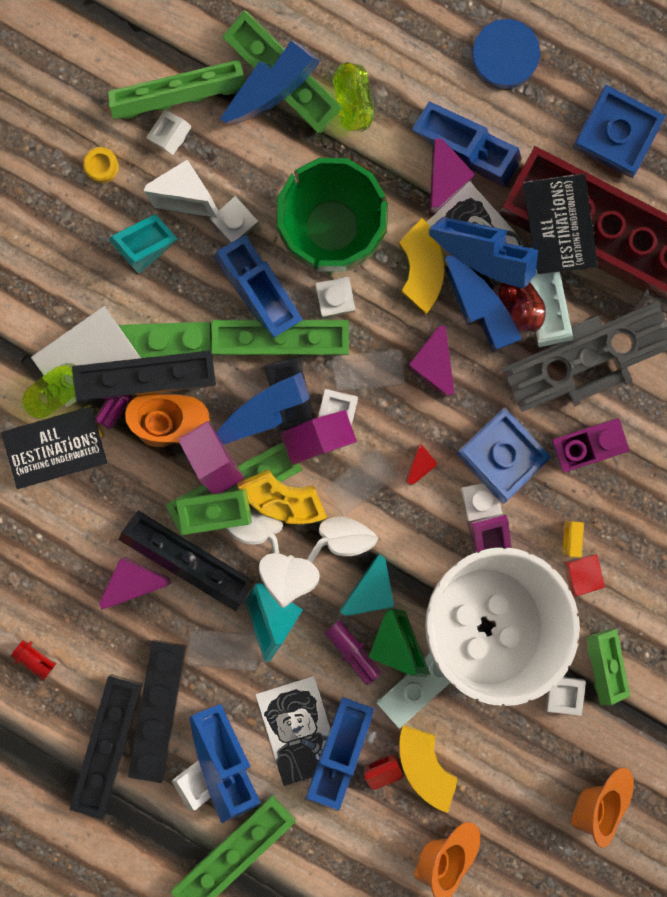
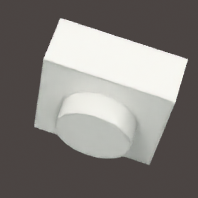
(169, 132)
(234, 220)
(335, 297)
(336, 402)
(479, 502)
(566, 696)
(192, 787)

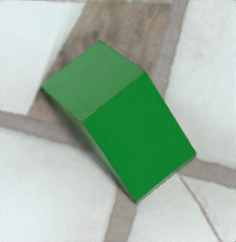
(398, 645)

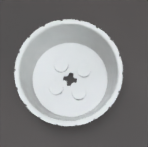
(532, 632)

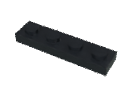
(143, 376)
(186, 560)
(157, 711)
(106, 746)

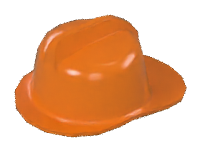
(164, 417)
(602, 807)
(447, 860)

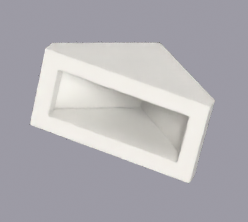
(181, 192)

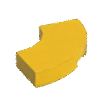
(425, 266)
(281, 501)
(423, 769)

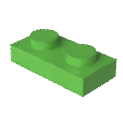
(214, 511)
(608, 667)

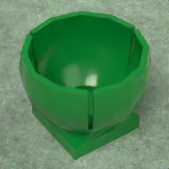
(331, 214)

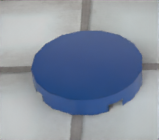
(506, 53)

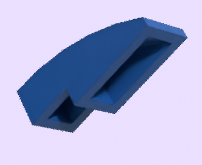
(271, 84)
(470, 141)
(486, 250)
(257, 286)
(481, 304)
(263, 409)
(340, 754)
(222, 763)

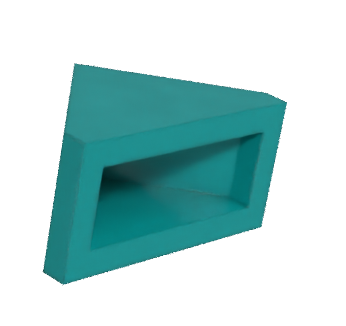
(143, 242)
(372, 590)
(270, 620)

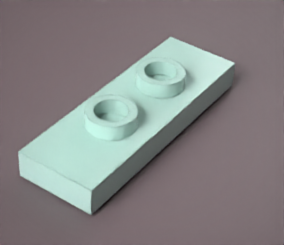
(557, 322)
(412, 693)

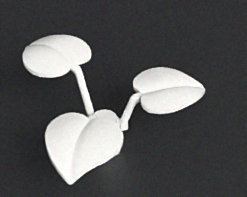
(293, 577)

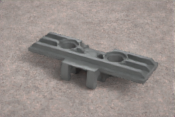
(588, 348)

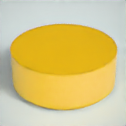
(101, 165)

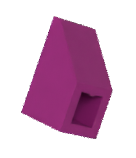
(590, 445)

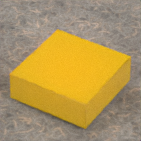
(573, 538)

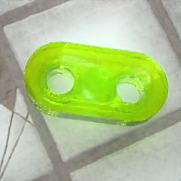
(354, 95)
(54, 388)

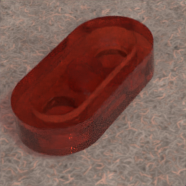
(523, 306)

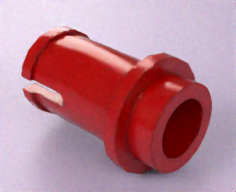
(32, 660)

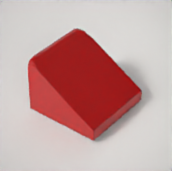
(420, 466)
(584, 575)
(382, 772)

